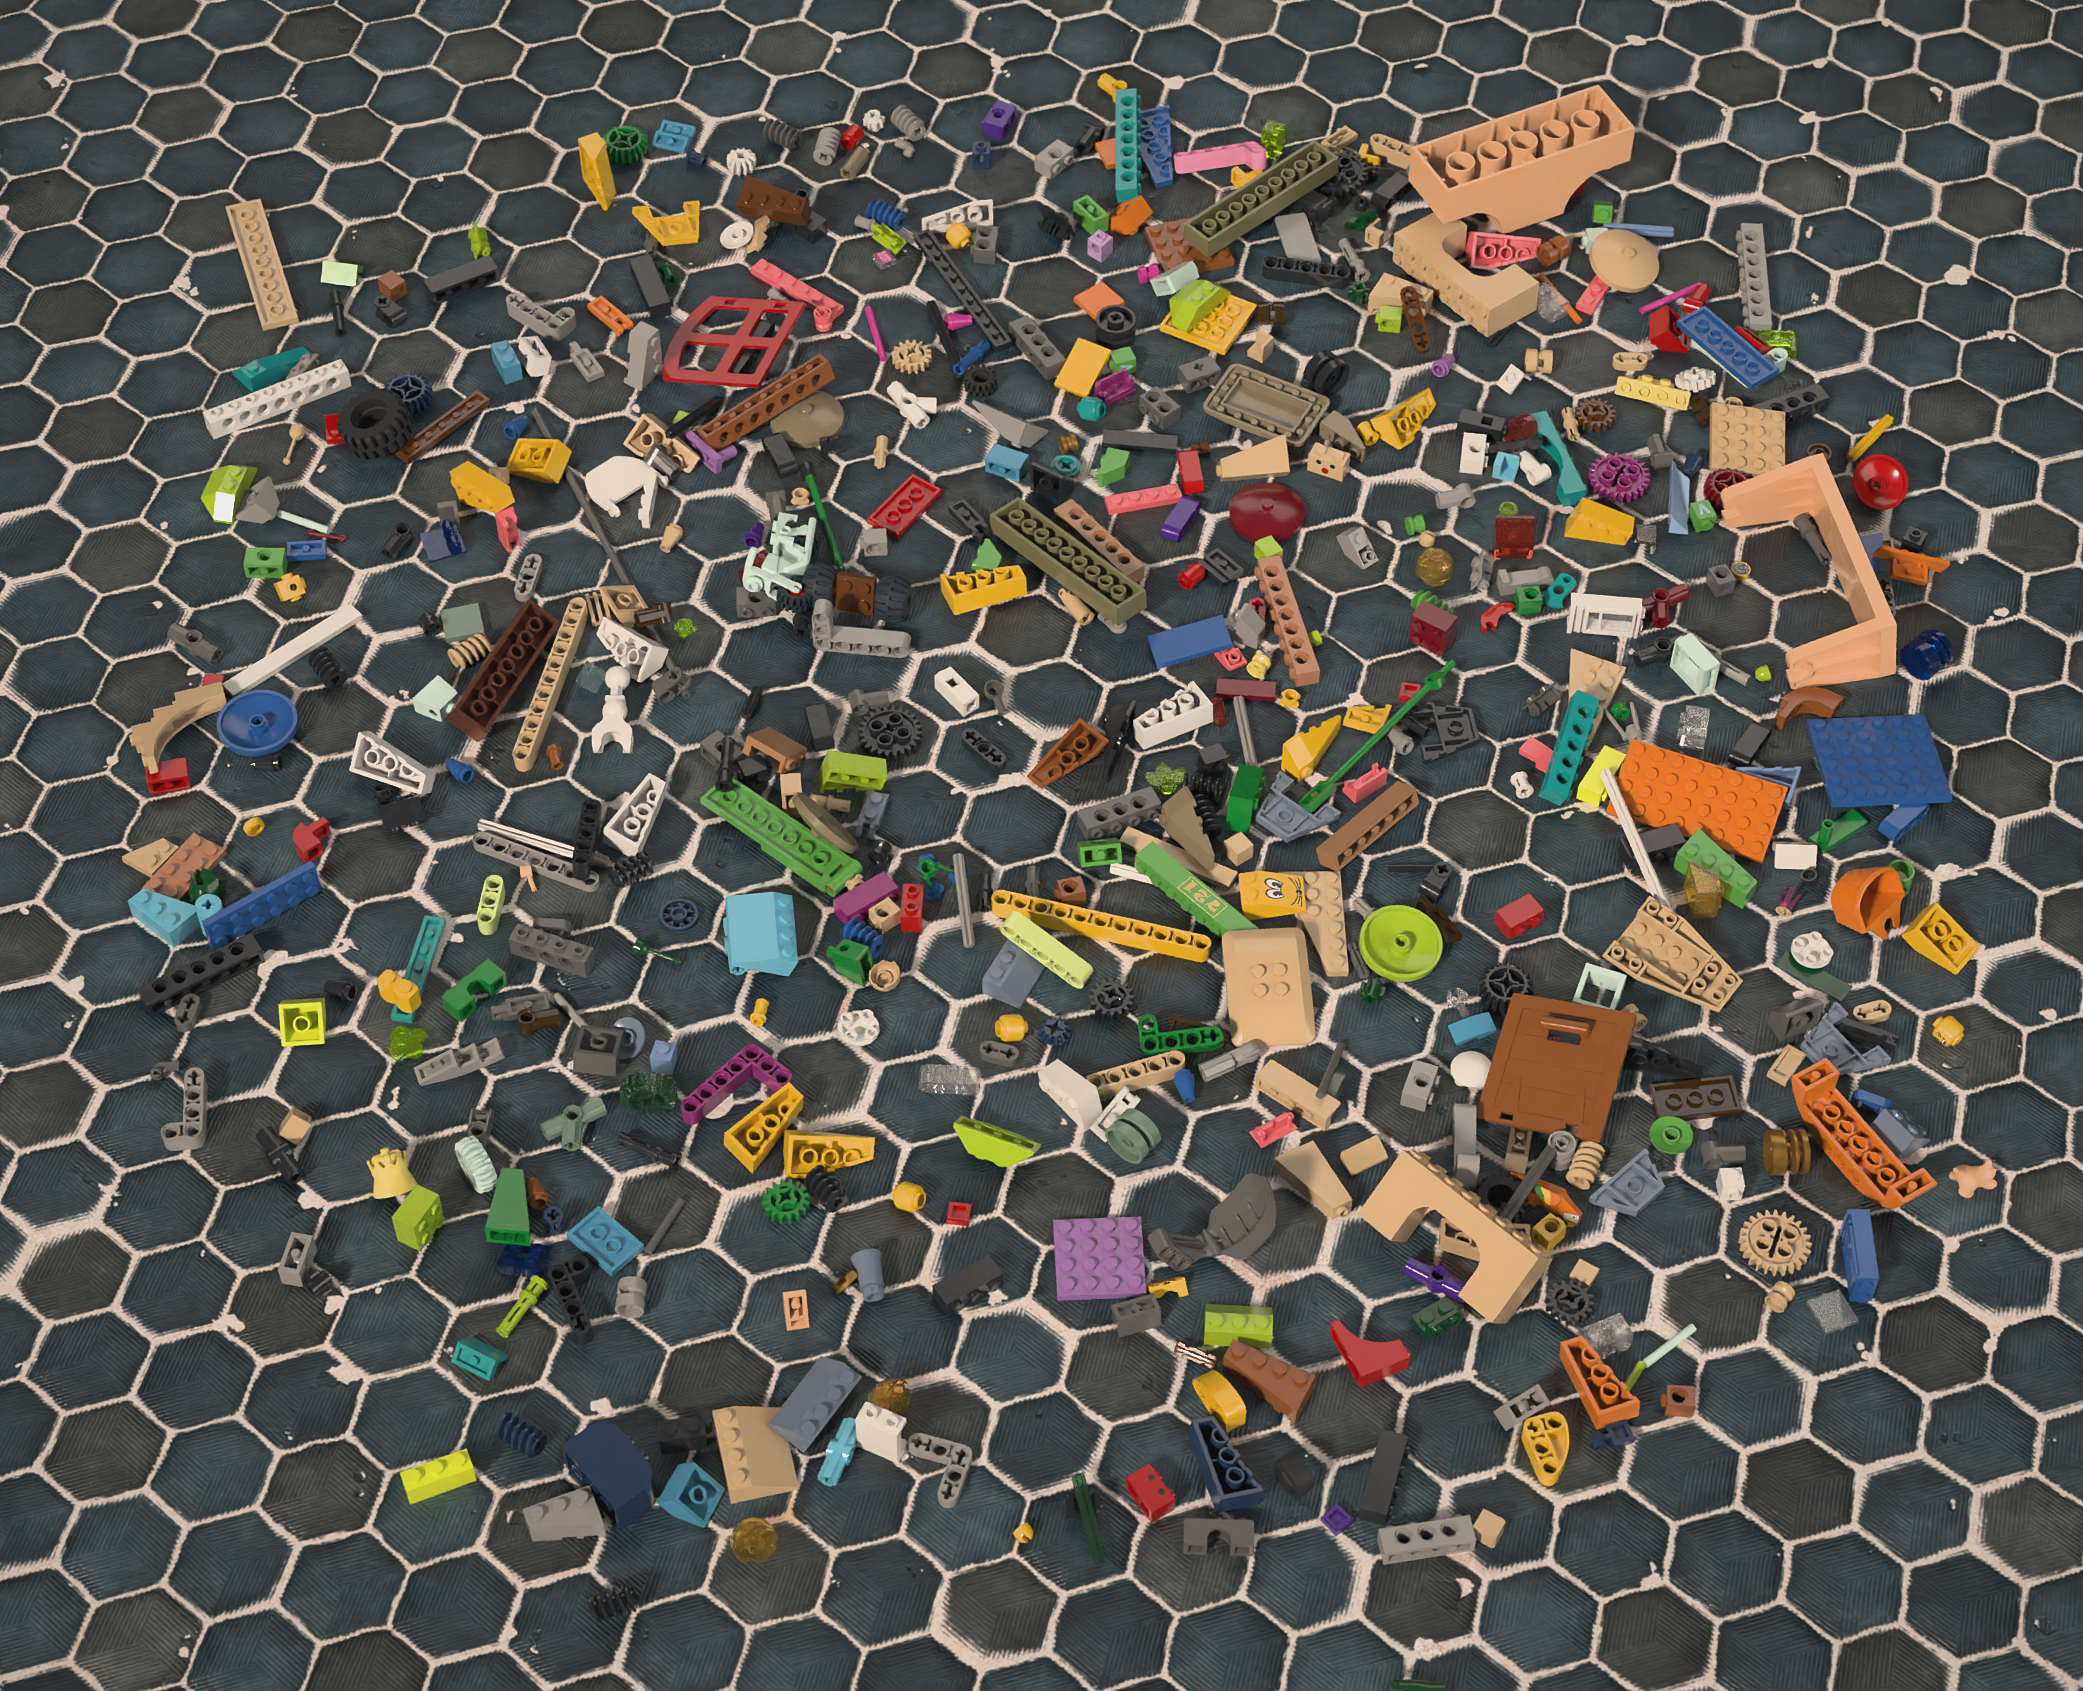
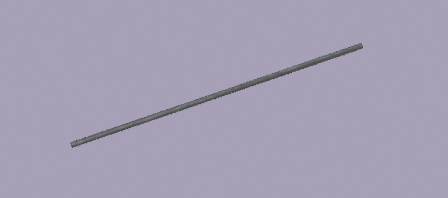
(602, 537)

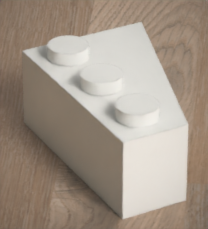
(1071, 1093)

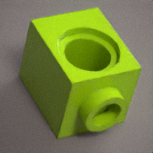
(1389, 319)
(1267, 547)

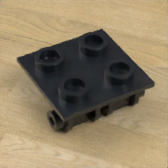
(1055, 223)

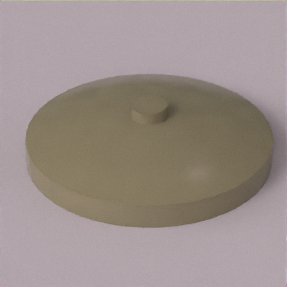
(809, 419)
(824, 824)

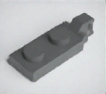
(509, 1009)

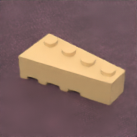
(1457, 1242)

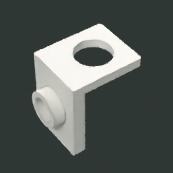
(1511, 379)

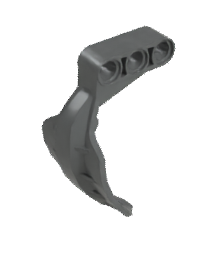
(1234, 1228)

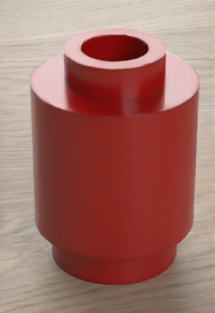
(852, 137)
(1191, 575)

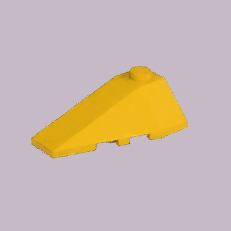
(1403, 420)
(1306, 749)
(809, 1148)

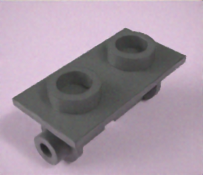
(1548, 694)

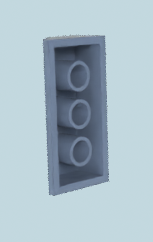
(1012, 975)
(814, 1402)

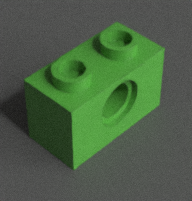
(1090, 215)
(265, 562)
(1099, 852)

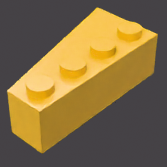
(480, 488)
(982, 588)

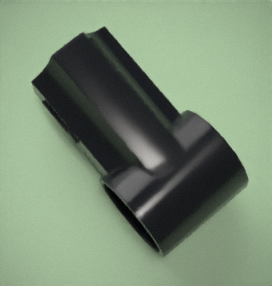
(1091, 134)
(399, 539)

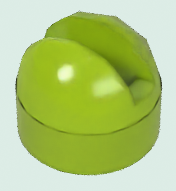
(1315, 638)
(1763, 673)

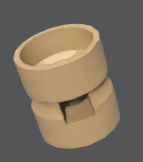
(1532, 357)

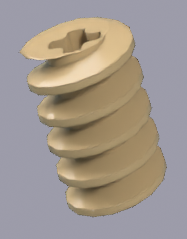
(470, 649)
(1585, 1164)

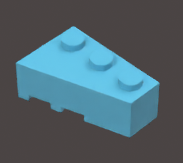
(164, 915)

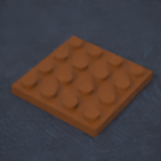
(1172, 249)

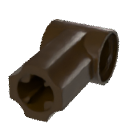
(659, 614)
(530, 1020)

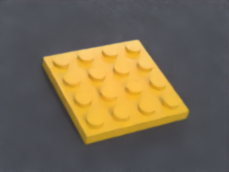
(1219, 327)

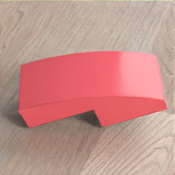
(1231, 658)
(1536, 752)

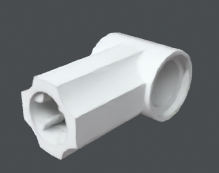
(1535, 472)

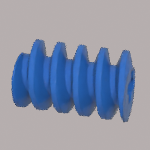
(886, 214)
(858, 933)

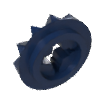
(1058, 1037)

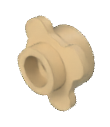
(800, 497)
(856, 881)

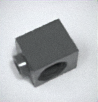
(1720, 580)

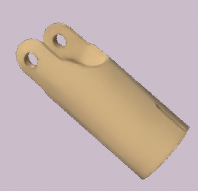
(1076, 607)

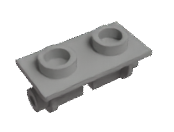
(307, 363)
(1480, 572)

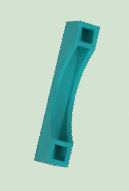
(1570, 485)

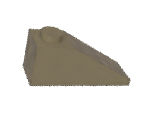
(1517, 1151)

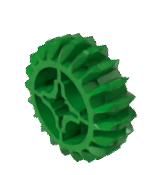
(626, 144)

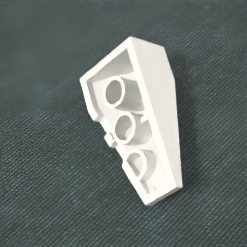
(970, 214)

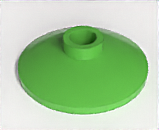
(1672, 1128)

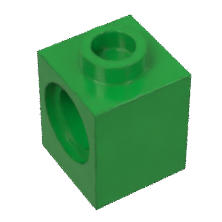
(1528, 600)

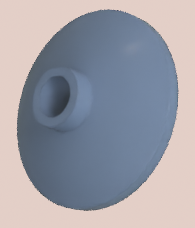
(631, 1028)

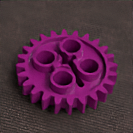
(1629, 484)

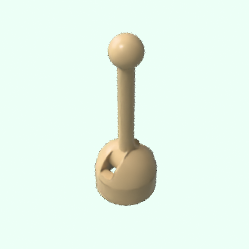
(297, 433)

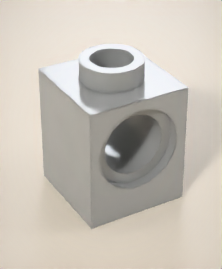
(874, 542)

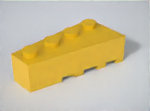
(762, 1128)

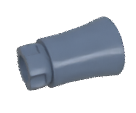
(869, 1270)

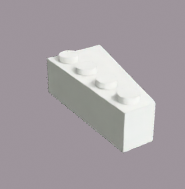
(1173, 717)
(635, 819)

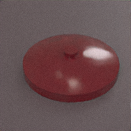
(1266, 511)

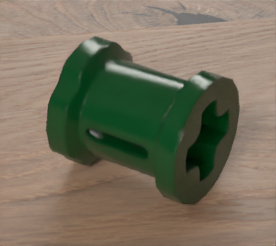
(669, 274)

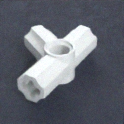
(911, 406)

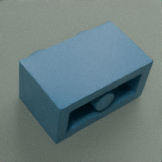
(506, 362)
(1006, 462)

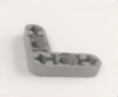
(949, 1458)

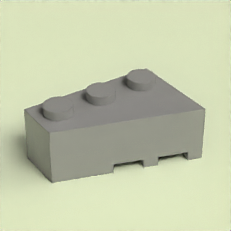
(645, 356)
(565, 1516)

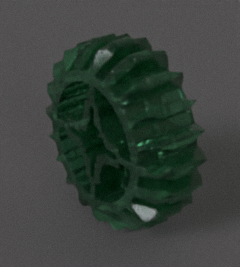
(648, 1093)

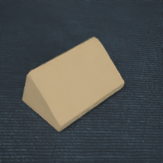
(1363, 1155)

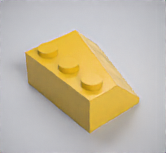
(596, 168)

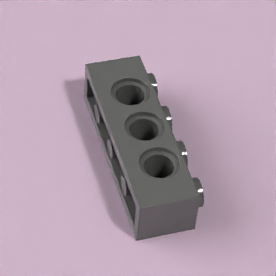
(1036, 347)
(1119, 813)
(552, 950)

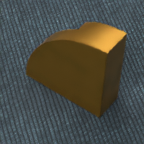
(844, 1281)

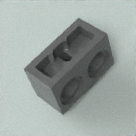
(985, 244)
(1159, 407)

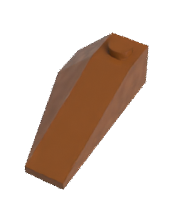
(1071, 751)

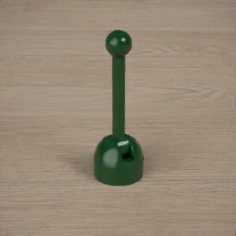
(642, 948)

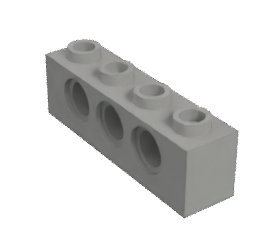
(1418, 1548)

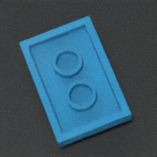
(605, 1241)

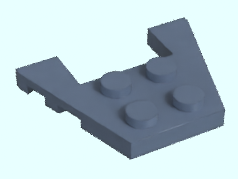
(1286, 817)
(1829, 1043)

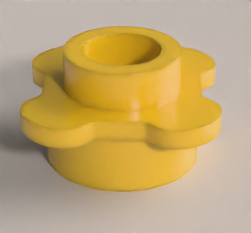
(1290, 698)

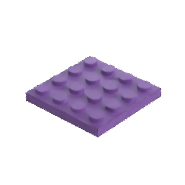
(1099, 1258)

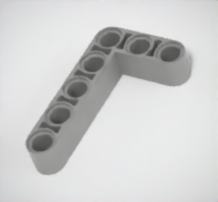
(855, 640)
(1464, 1157)

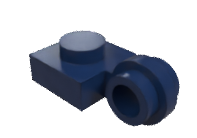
(1617, 1434)

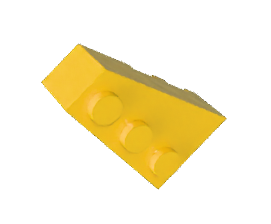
(1599, 523)

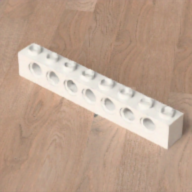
(277, 399)

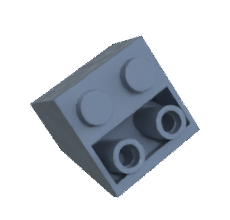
(1899, 1132)

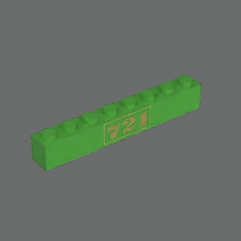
(1189, 891)

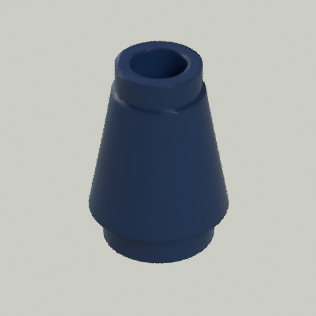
(1692, 463)

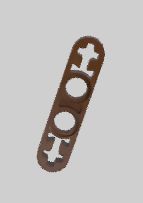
(1413, 320)

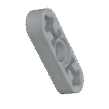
(529, 584)

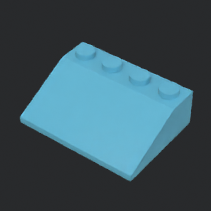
(762, 932)

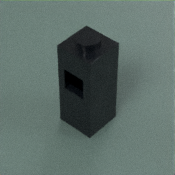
(1481, 423)

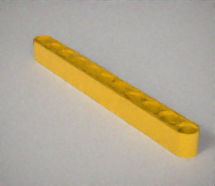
(1103, 926)

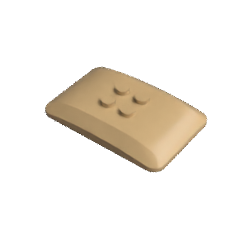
(1268, 987)

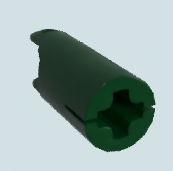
(1417, 1685)

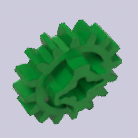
(785, 1201)

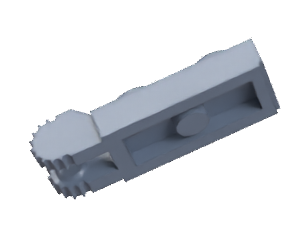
(872, 813)

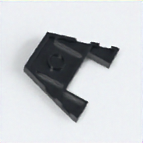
(1454, 729)

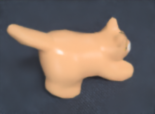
(1972, 1177)

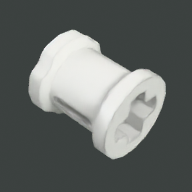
(1521, 784)

